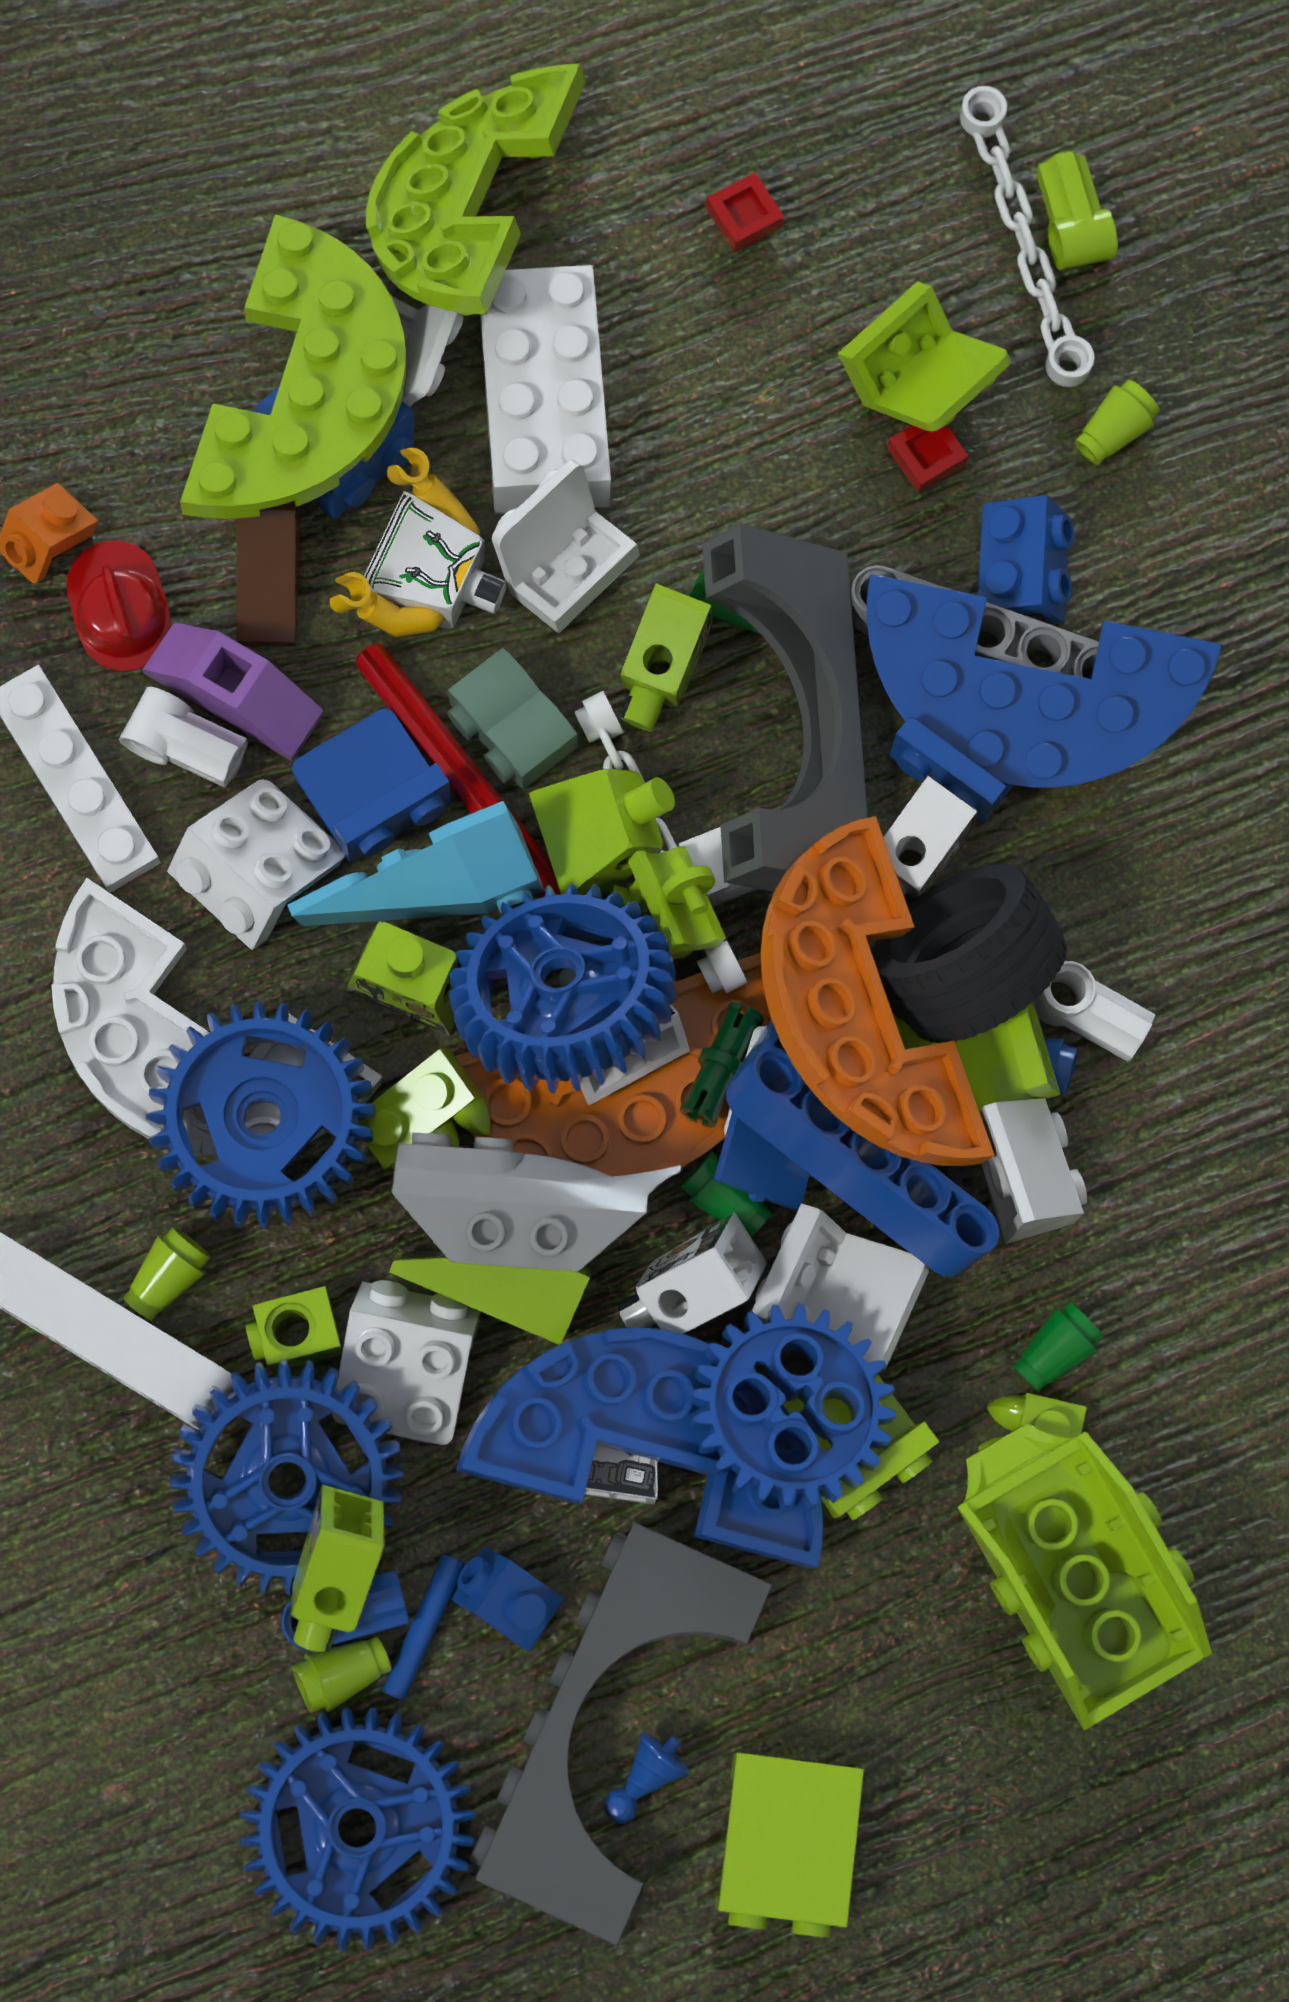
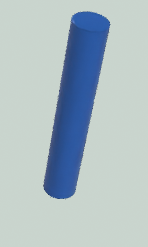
(423, 1627)

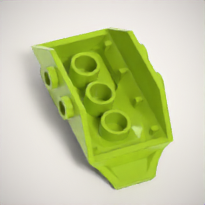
(1082, 1569)

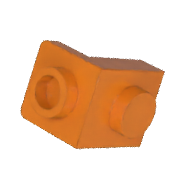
(44, 529)

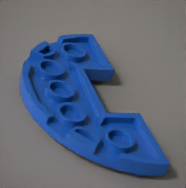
(1022, 719)
(631, 1396)

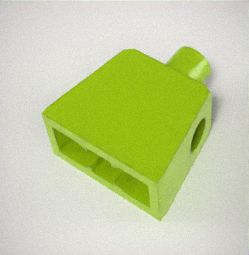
(598, 824)

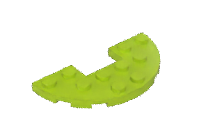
(435, 182)
(335, 390)

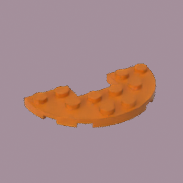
(836, 1012)
(641, 1122)

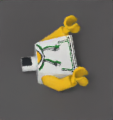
(423, 562)

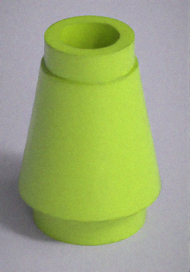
(1118, 421)
(166, 1273)
(340, 1673)

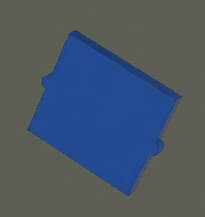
(759, 1168)

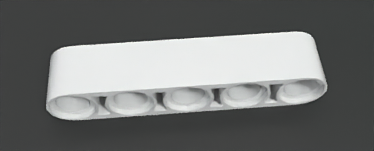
(106, 1334)

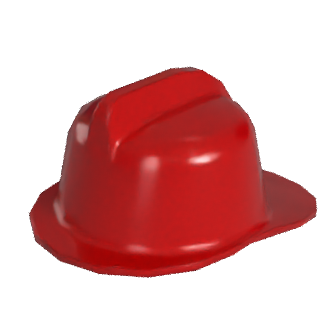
(118, 604)

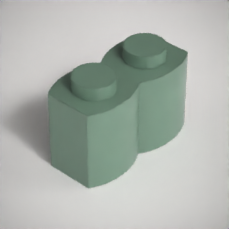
(511, 719)

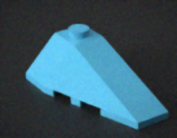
(464, 872)

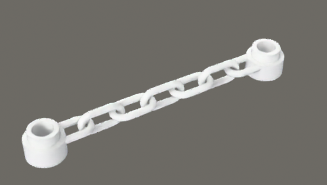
(1069, 347)
(599, 721)

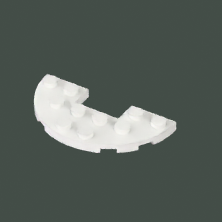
(120, 1031)

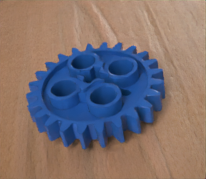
(749, 1441)

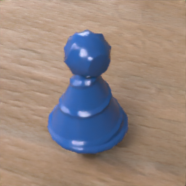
(652, 1768)

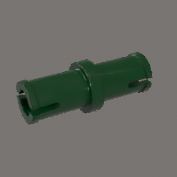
(720, 1064)

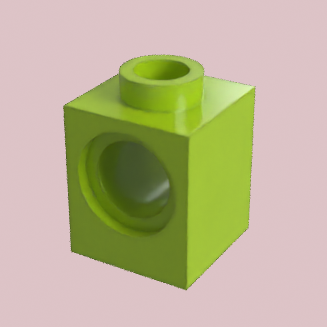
(323, 1335)

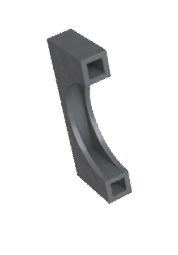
(803, 609)
(540, 1846)

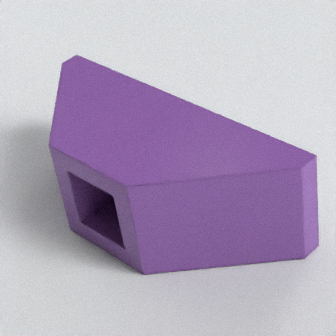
(235, 687)

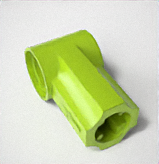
(1078, 227)

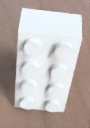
(544, 382)

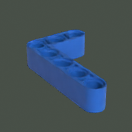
(895, 1193)

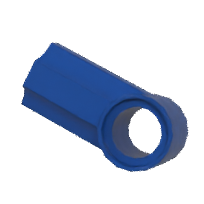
(381, 1611)

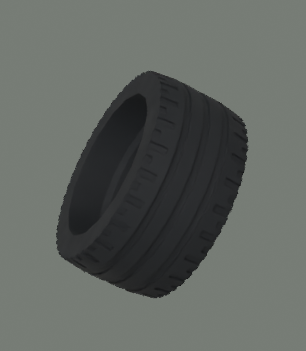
(974, 954)

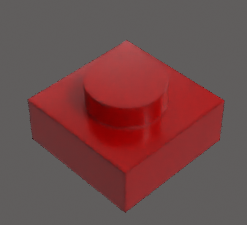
(744, 212)
(927, 455)

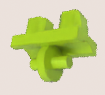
(677, 899)

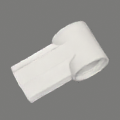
(169, 731)
(1097, 1013)

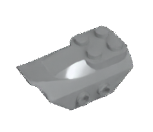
(516, 1205)

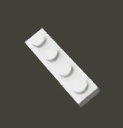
(75, 780)

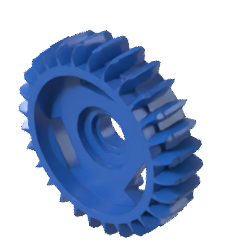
(555, 1029)
(229, 1084)
(283, 1430)
(406, 1817)

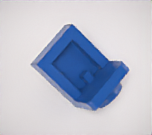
(506, 1597)

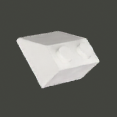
(1029, 1170)

